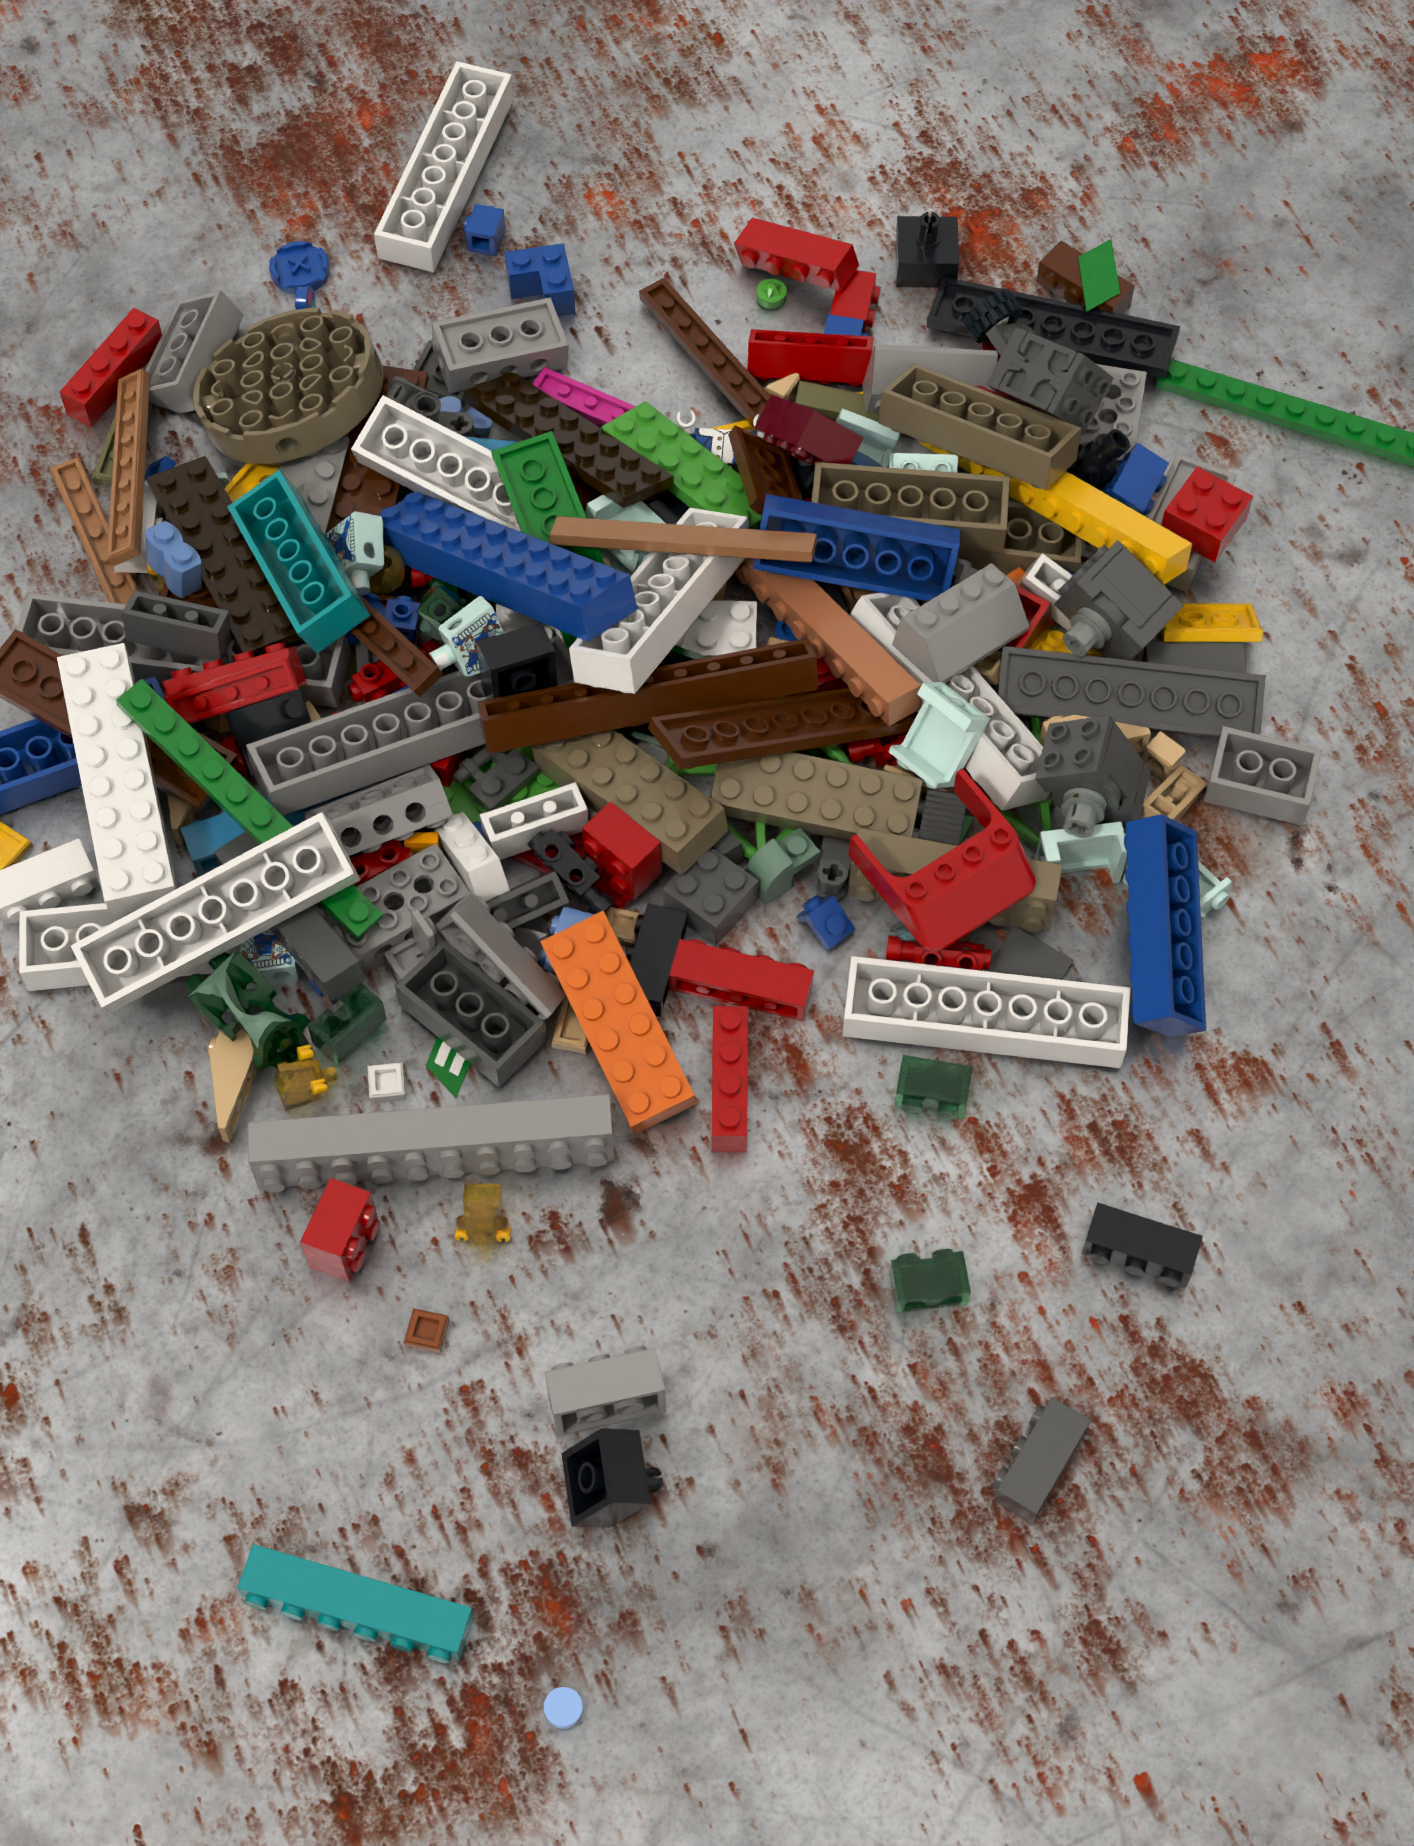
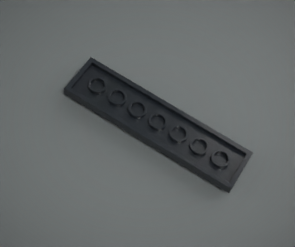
(1098, 334)

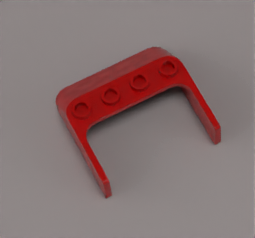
(962, 885)

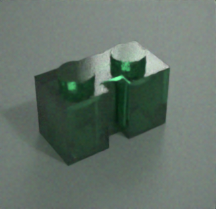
(349, 1026)
(933, 1087)
(929, 1282)

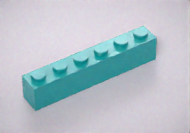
(355, 1603)

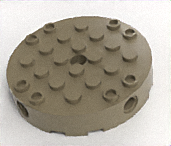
(289, 386)

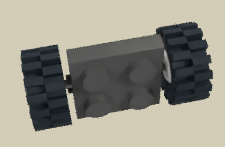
(994, 319)

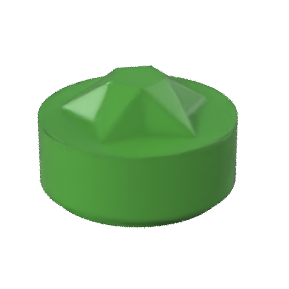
(771, 293)

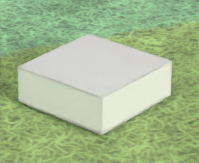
(386, 1082)

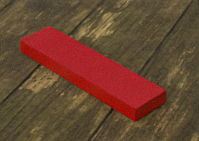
(235, 690)

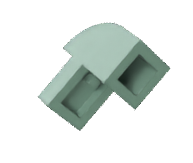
(779, 861)

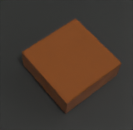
(426, 1331)

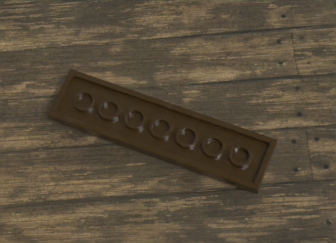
(585, 448)
(198, 508)

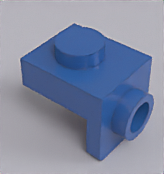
(826, 920)

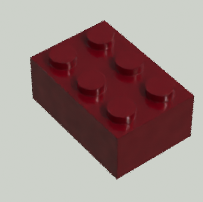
(806, 433)

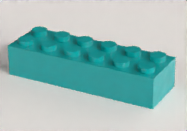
(298, 562)

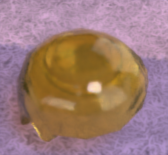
(391, 575)

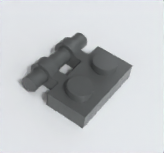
(499, 783)

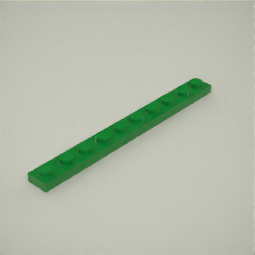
(1289, 412)
(231, 792)

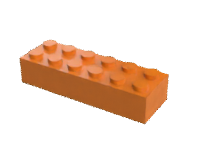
(619, 1022)

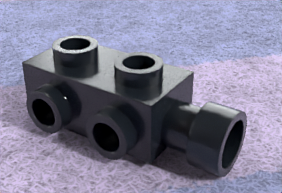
(1097, 462)
(569, 864)

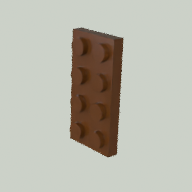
(762, 469)

